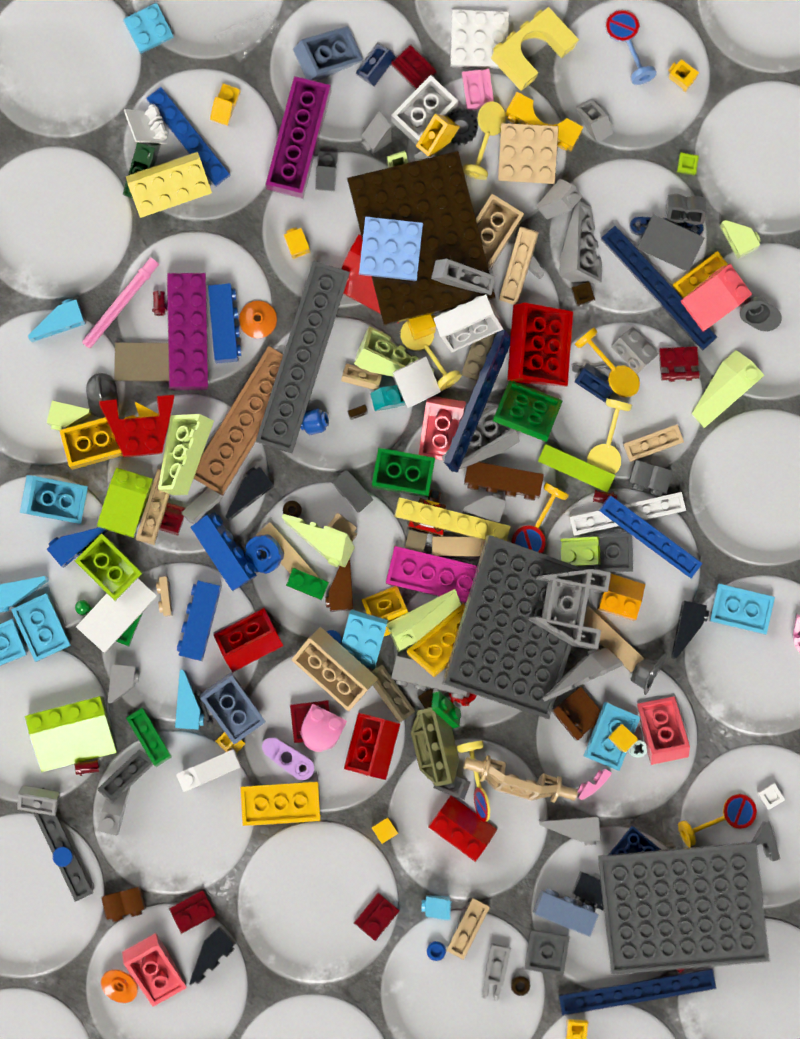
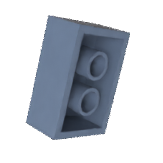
(566, 912)

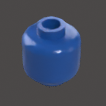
(315, 421)

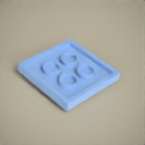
(390, 248)

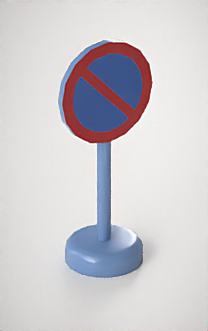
(623, 27)

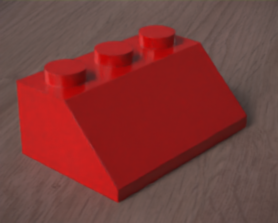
(248, 640)
(372, 746)
(462, 828)

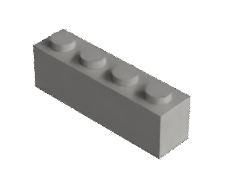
(410, 672)

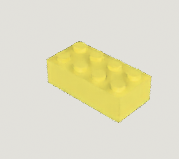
(168, 184)

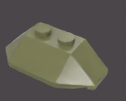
(435, 747)

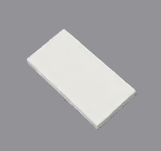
(112, 618)

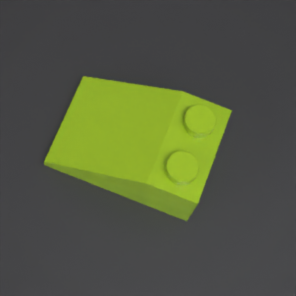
(125, 502)
(108, 567)

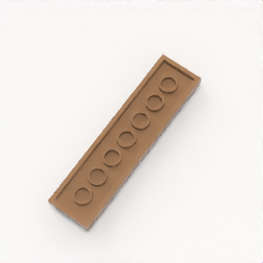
(240, 427)

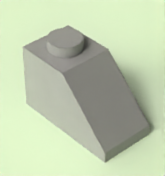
(595, 120)
(559, 199)
(487, 508)
(122, 681)

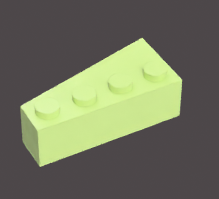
(183, 452)

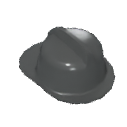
(760, 314)
(100, 388)
(646, 671)

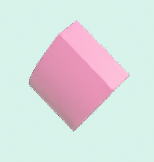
(588, 788)

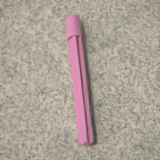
(122, 300)

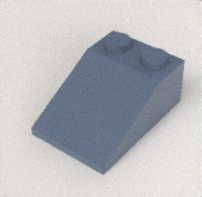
(327, 53)
(232, 708)

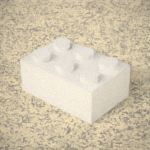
(421, 106)
(468, 323)

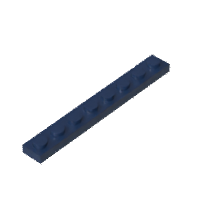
(656, 286)
(478, 401)
(637, 992)

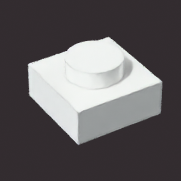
(771, 796)

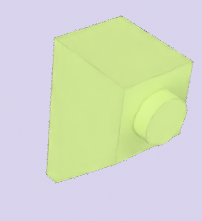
(740, 238)
(65, 415)

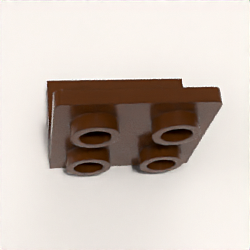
(577, 713)

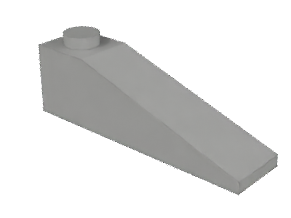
(579, 254)
(488, 439)
(588, 668)

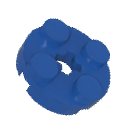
(272, 548)

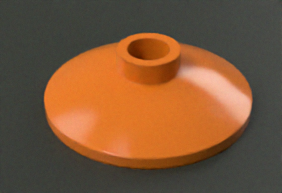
(264, 326)
(119, 986)

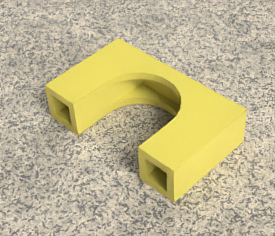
(544, 26)

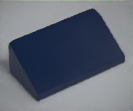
(376, 64)
(594, 382)

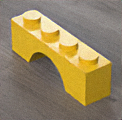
(522, 112)

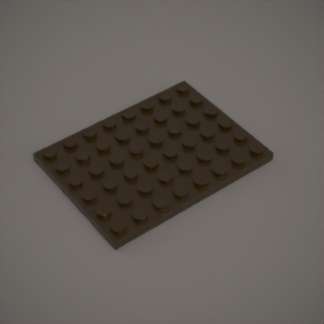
(437, 196)

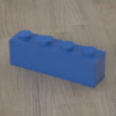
(223, 323)
(223, 551)
(199, 621)

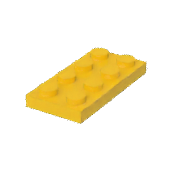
(435, 647)
(280, 803)

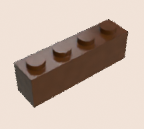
(504, 479)

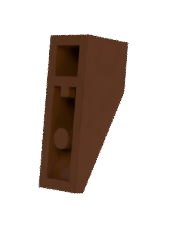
(340, 592)

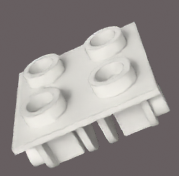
(147, 125)

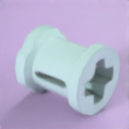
(643, 747)

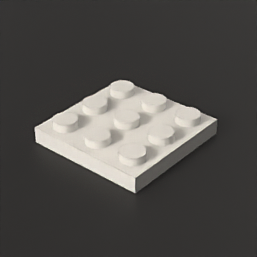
(476, 36)

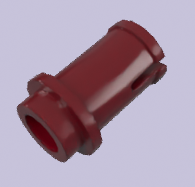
(159, 303)
(601, 497)
(86, 767)

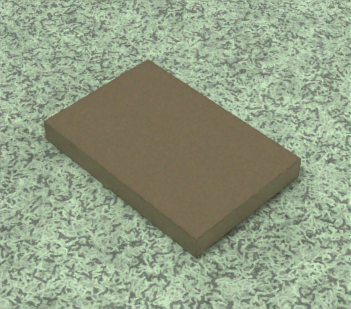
(141, 362)

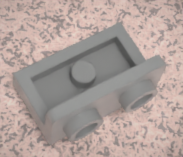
(634, 350)

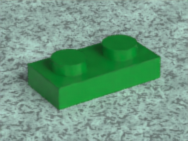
(307, 584)
(446, 709)

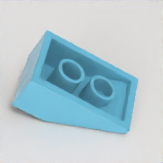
(53, 499)

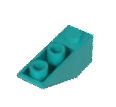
(387, 398)

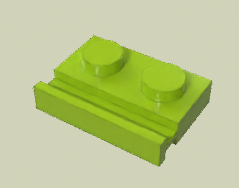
(581, 551)

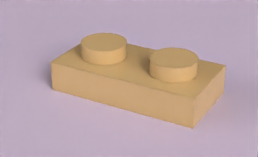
(361, 377)
(165, 603)

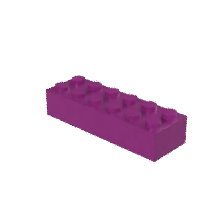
(298, 137)
(187, 331)

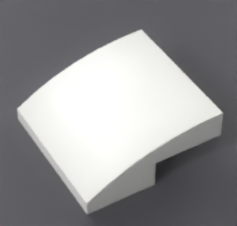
(416, 382)

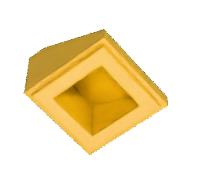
(623, 738)
(227, 745)
(384, 830)

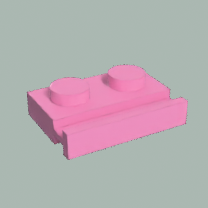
(477, 88)

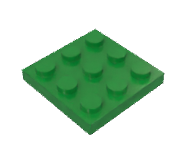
(527, 410)

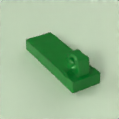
(149, 737)

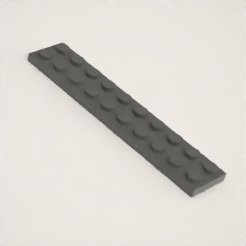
(302, 357)

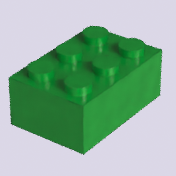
(403, 472)

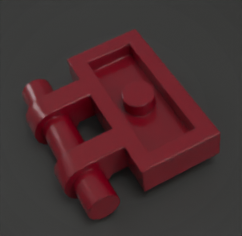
(679, 357)

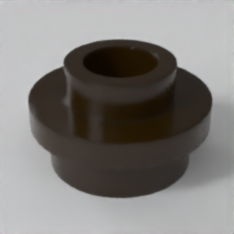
(287, 505)
(520, 992)

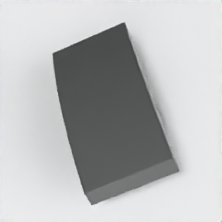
(352, 490)

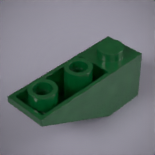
(143, 158)

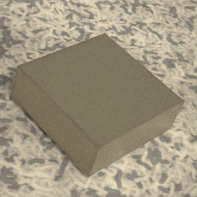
(416, 541)

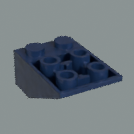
(633, 842)

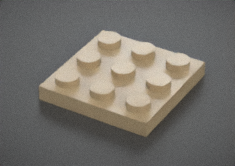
(528, 153)

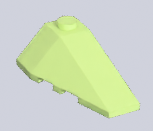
(380, 355)
(729, 383)
(329, 542)
(417, 623)

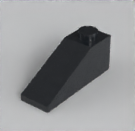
(250, 490)
(690, 621)

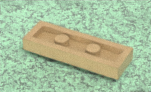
(653, 443)
(467, 928)

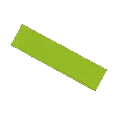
(576, 468)

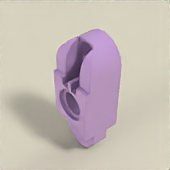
(275, 748)

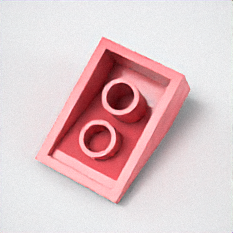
(716, 297)
(440, 425)
(663, 730)
(153, 969)

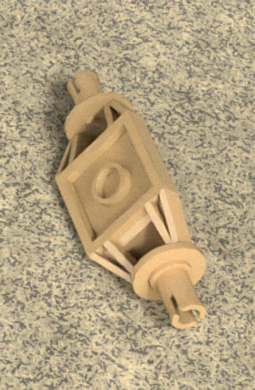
(514, 786)

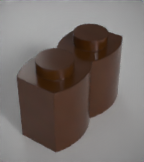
(123, 903)

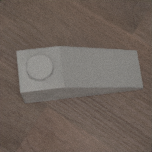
(377, 134)
(462, 276)
(112, 814)
(580, 829)

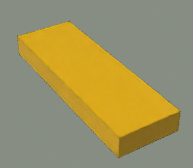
(699, 274)

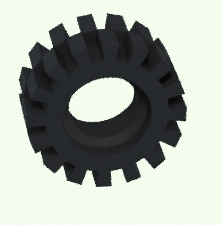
(472, 126)

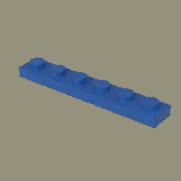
(188, 136)
(650, 536)

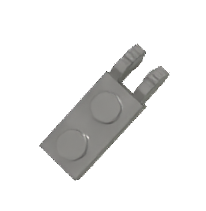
(496, 969)

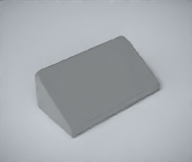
(201, 505)
(38, 800)

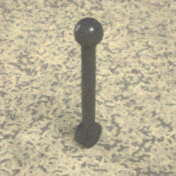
(576, 368)
(208, 722)

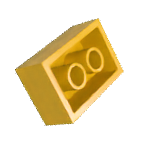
(89, 443)

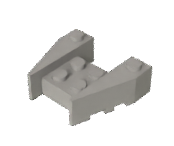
(567, 604)

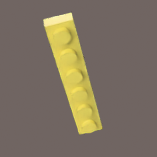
(450, 520)

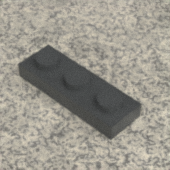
(125, 776)

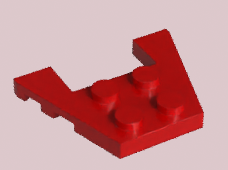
(139, 435)

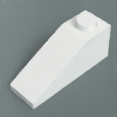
(208, 770)

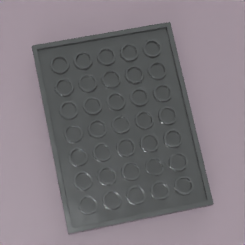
(496, 645)
(683, 908)

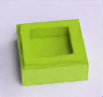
(687, 163)

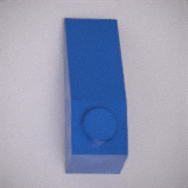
(71, 546)

